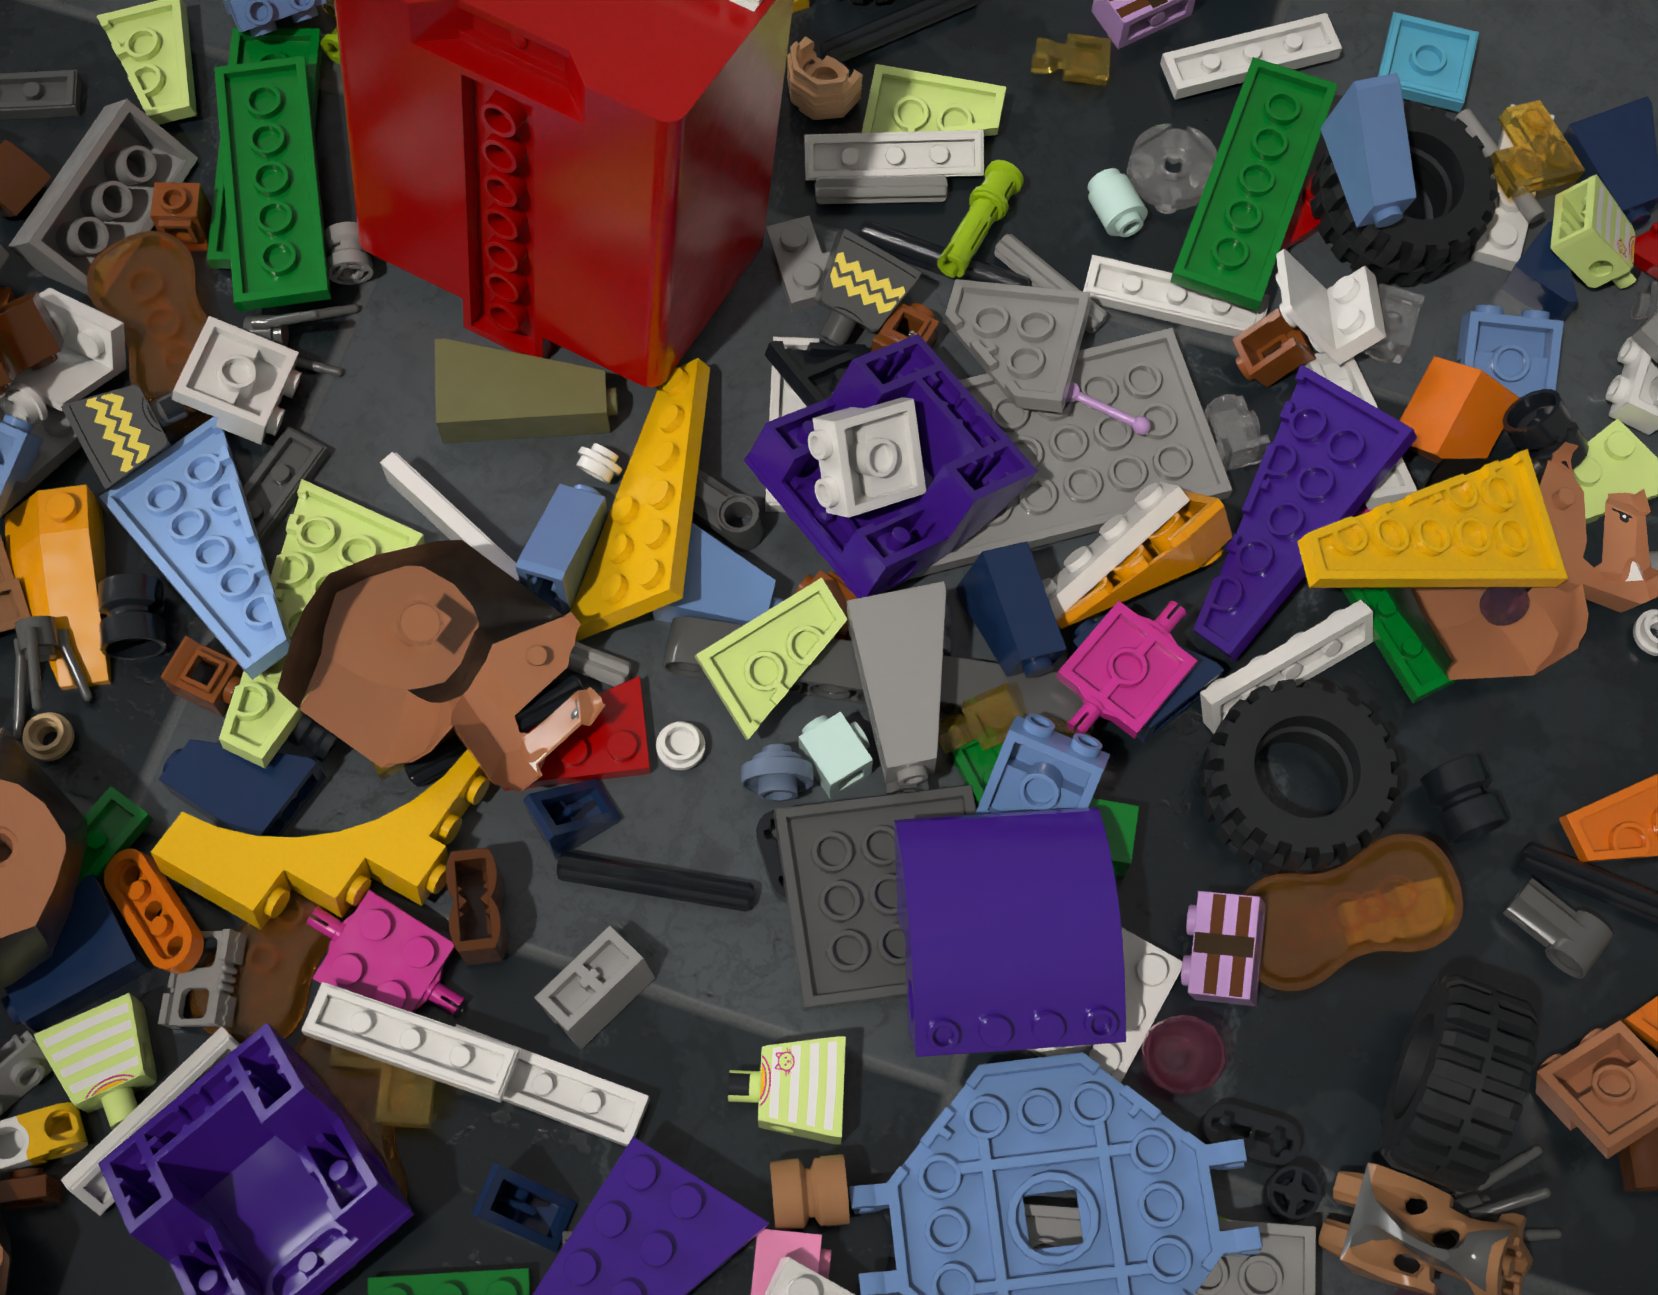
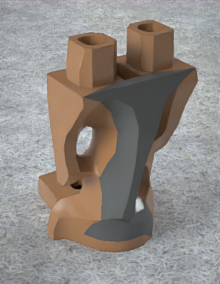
(1486, 1258)

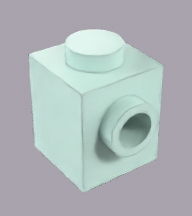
(836, 752)

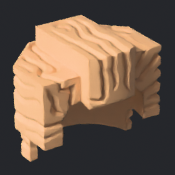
(820, 86)

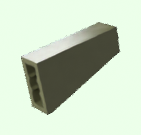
(516, 395)

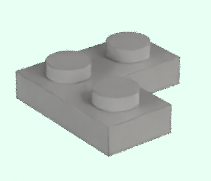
(797, 260)

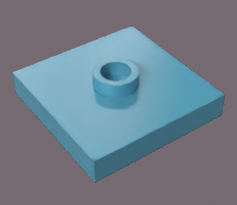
(1429, 60)

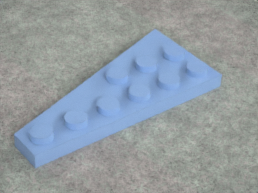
(201, 536)

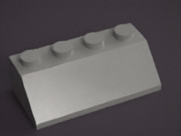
(101, 193)

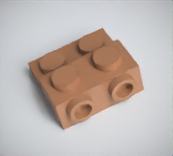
(1604, 1088)

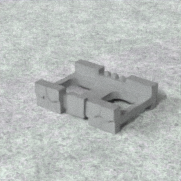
(214, 978)

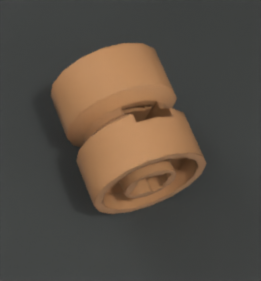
(809, 1192)

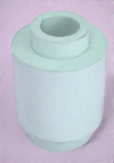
(1116, 203)

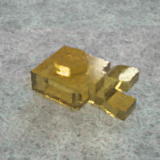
(1081, 58)
(985, 719)

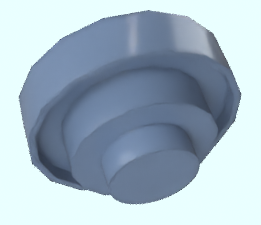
(777, 774)

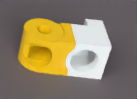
(40, 1136)

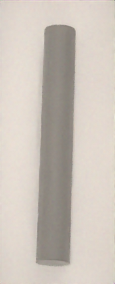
(1526, 203)

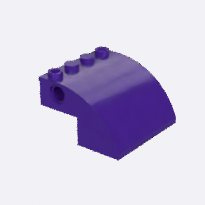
(966, 461)
(1010, 931)
(255, 1179)

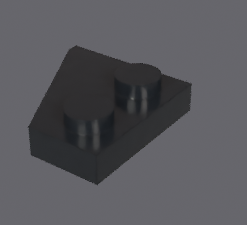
(813, 371)

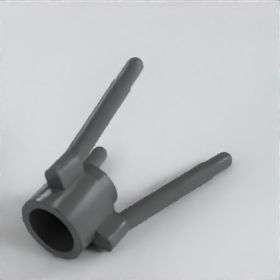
(276, 330)
(34, 644)
(1483, 1209)

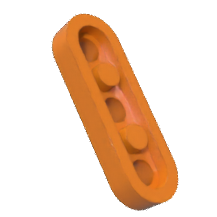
(140, 904)

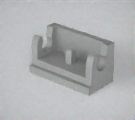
(595, 987)

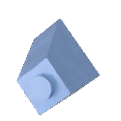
(1372, 151)
(563, 545)
(720, 585)

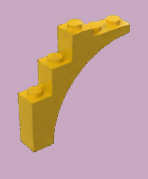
(334, 869)

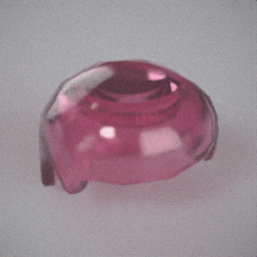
(1183, 1054)

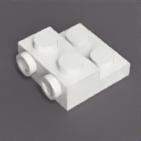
(238, 380)
(1635, 390)
(867, 457)

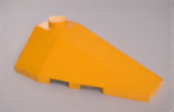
(1178, 547)
(60, 558)

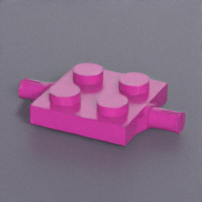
(1126, 669)
(386, 956)

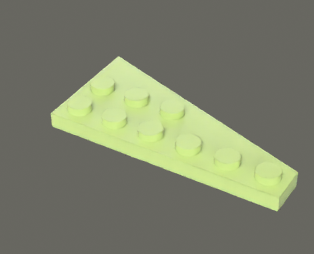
(320, 539)

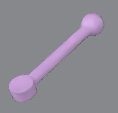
(1140, 425)

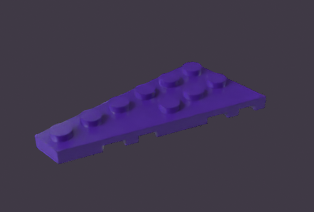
(1313, 474)
(650, 1232)

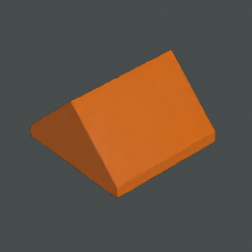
(1456, 412)

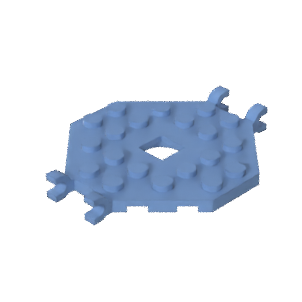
(1044, 1132)

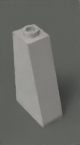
(900, 669)

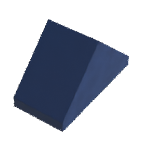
(1543, 279)
(571, 814)
(523, 1208)

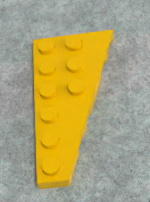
(648, 528)
(1455, 533)

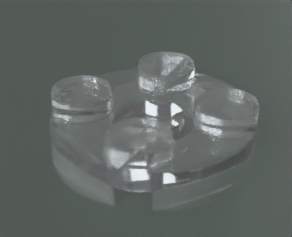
(1167, 189)

